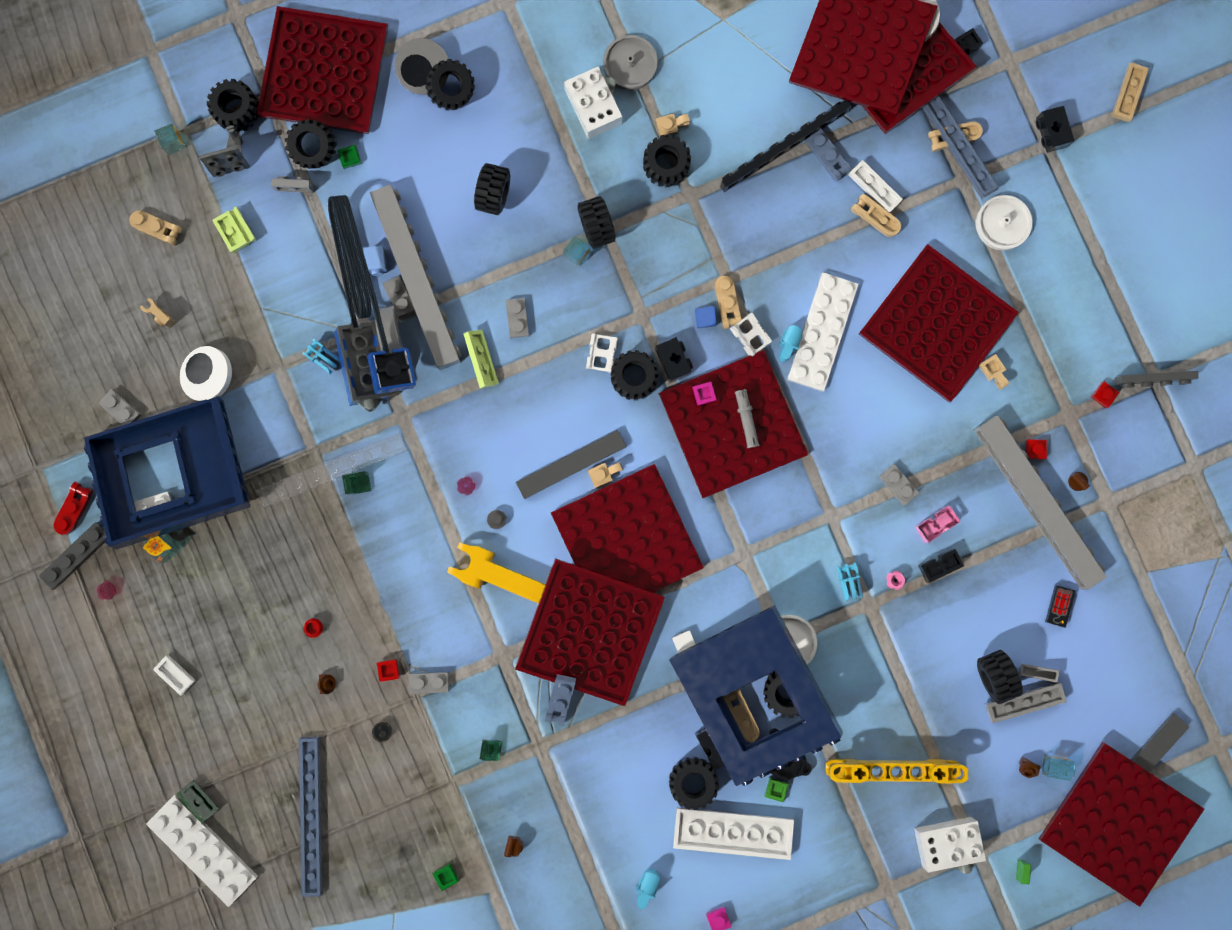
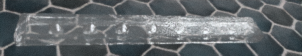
(331, 470)

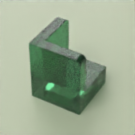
(356, 483)

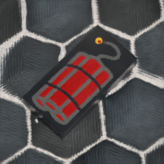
(1060, 606)

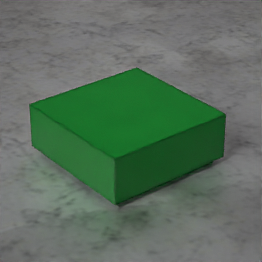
(349, 156)
(445, 877)

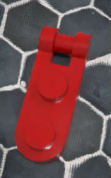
(72, 509)

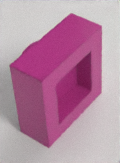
(704, 393)
(718, 919)

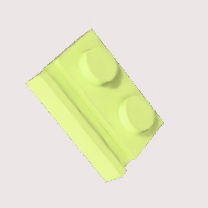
(234, 230)

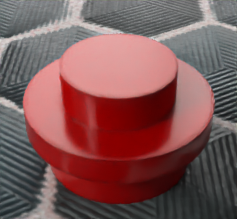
(313, 628)

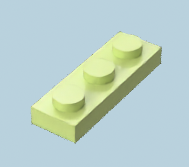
(481, 358)

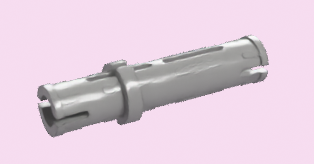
(747, 419)

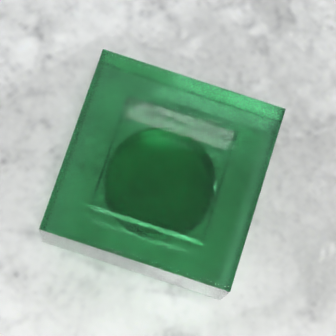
(490, 750)

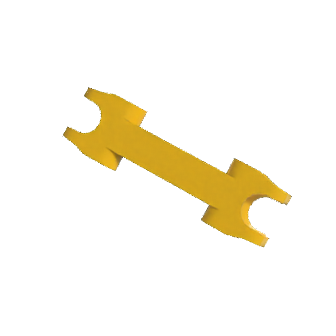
(483, 569)
(929, 771)

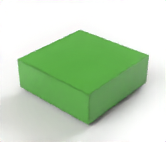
(776, 789)
(1023, 872)

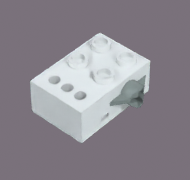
(594, 101)
(950, 845)

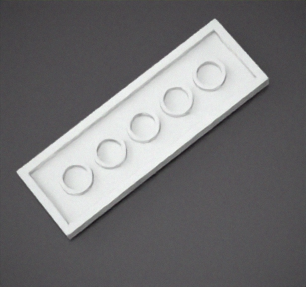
(822, 332)
(733, 833)
(202, 850)

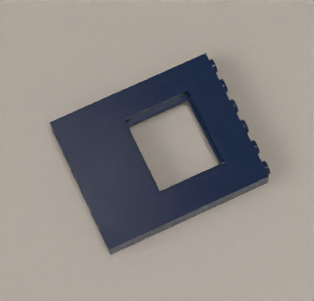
(205, 462)
(737, 659)

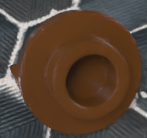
(1078, 481)
(326, 684)
(1028, 768)
(513, 847)

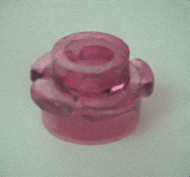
(466, 480)
(111, 590)

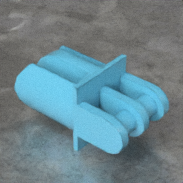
(790, 342)
(320, 355)
(850, 583)
(647, 887)

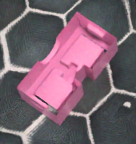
(937, 526)

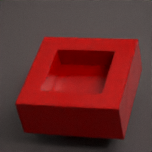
(1105, 394)
(1036, 449)
(388, 670)

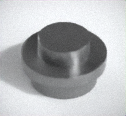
(496, 519)

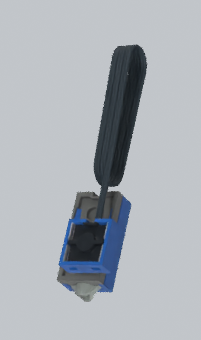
(366, 370)

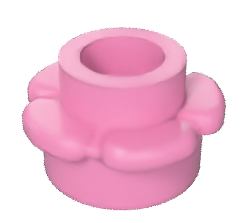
(900, 580)

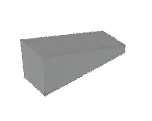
(1039, 673)

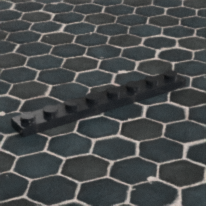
(791, 141)

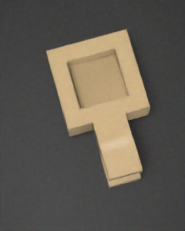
(670, 125)
(161, 317)
(992, 369)
(601, 474)

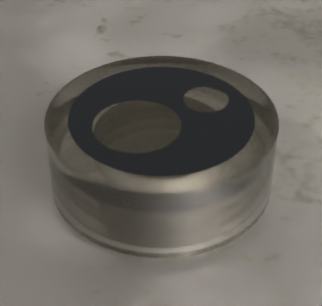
(382, 731)

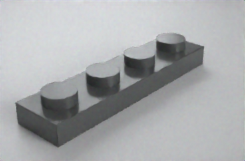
(1164, 379)
(74, 556)

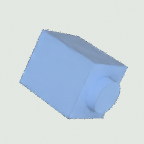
(376, 260)

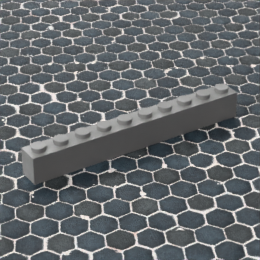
(415, 278)
(1040, 503)

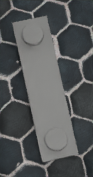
(1027, 703)

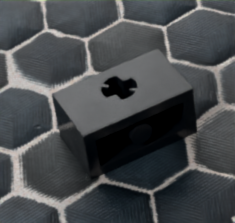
(1057, 120)
(672, 370)

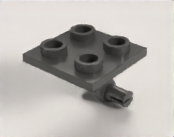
(227, 159)

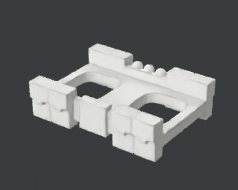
(745, 338)
(608, 354)

